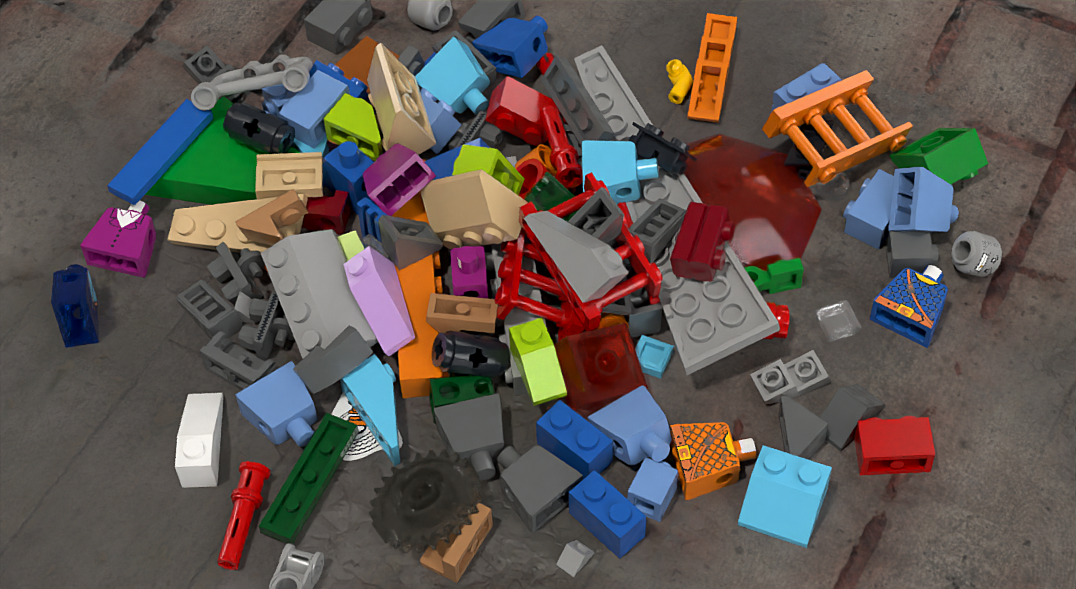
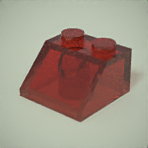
(599, 366)

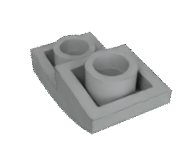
(790, 379)

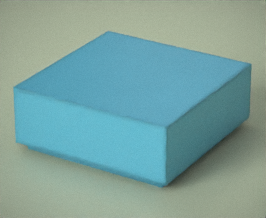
(653, 355)

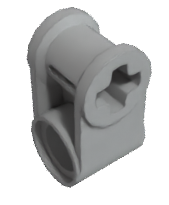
(297, 569)

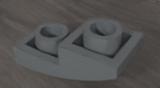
(206, 66)
(328, 365)

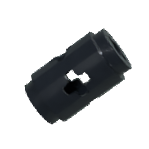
(243, 124)
(453, 350)

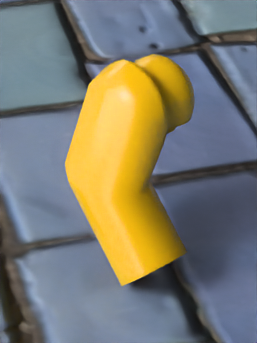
(680, 79)

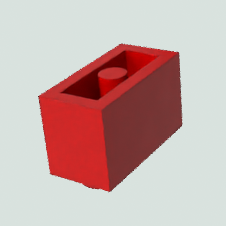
(517, 110)
(894, 445)

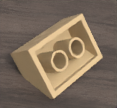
(398, 103)
(472, 210)

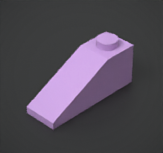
(380, 297)

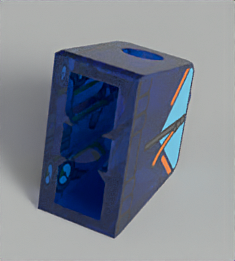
(72, 290)

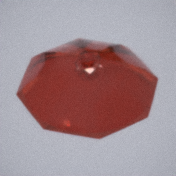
(763, 196)

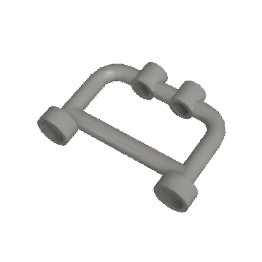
(293, 78)

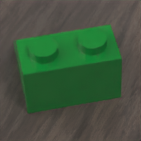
(945, 152)

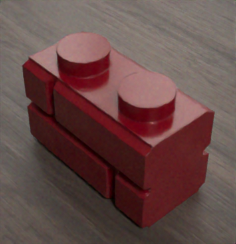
(701, 242)

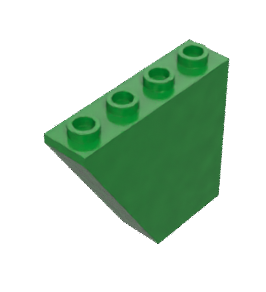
(212, 167)

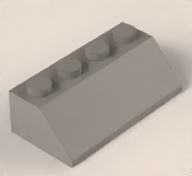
(314, 289)

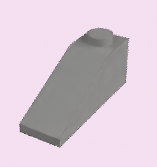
(583, 259)

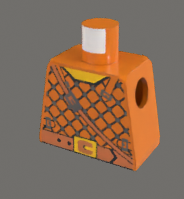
(707, 456)

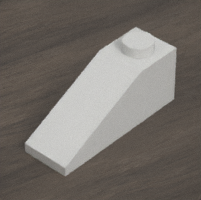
(199, 441)

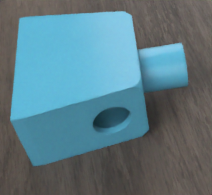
(456, 78)
(617, 167)

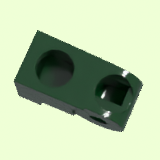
(458, 389)

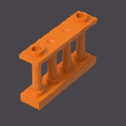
(833, 101)

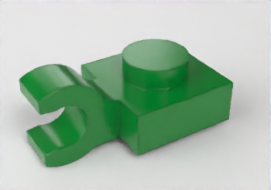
(779, 277)

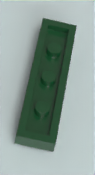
(308, 479)

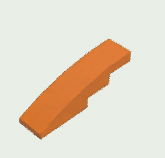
(712, 68)

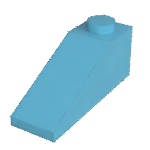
(373, 397)

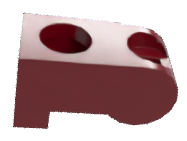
(328, 212)

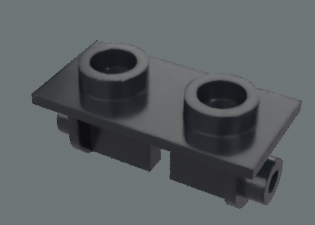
(672, 154)
(797, 159)

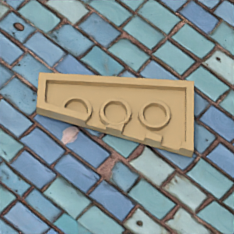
(215, 224)

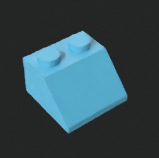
(784, 496)

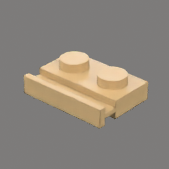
(288, 171)

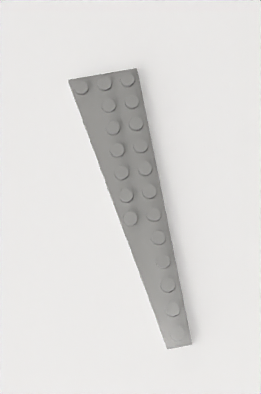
(703, 316)

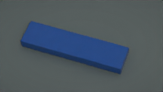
(159, 152)

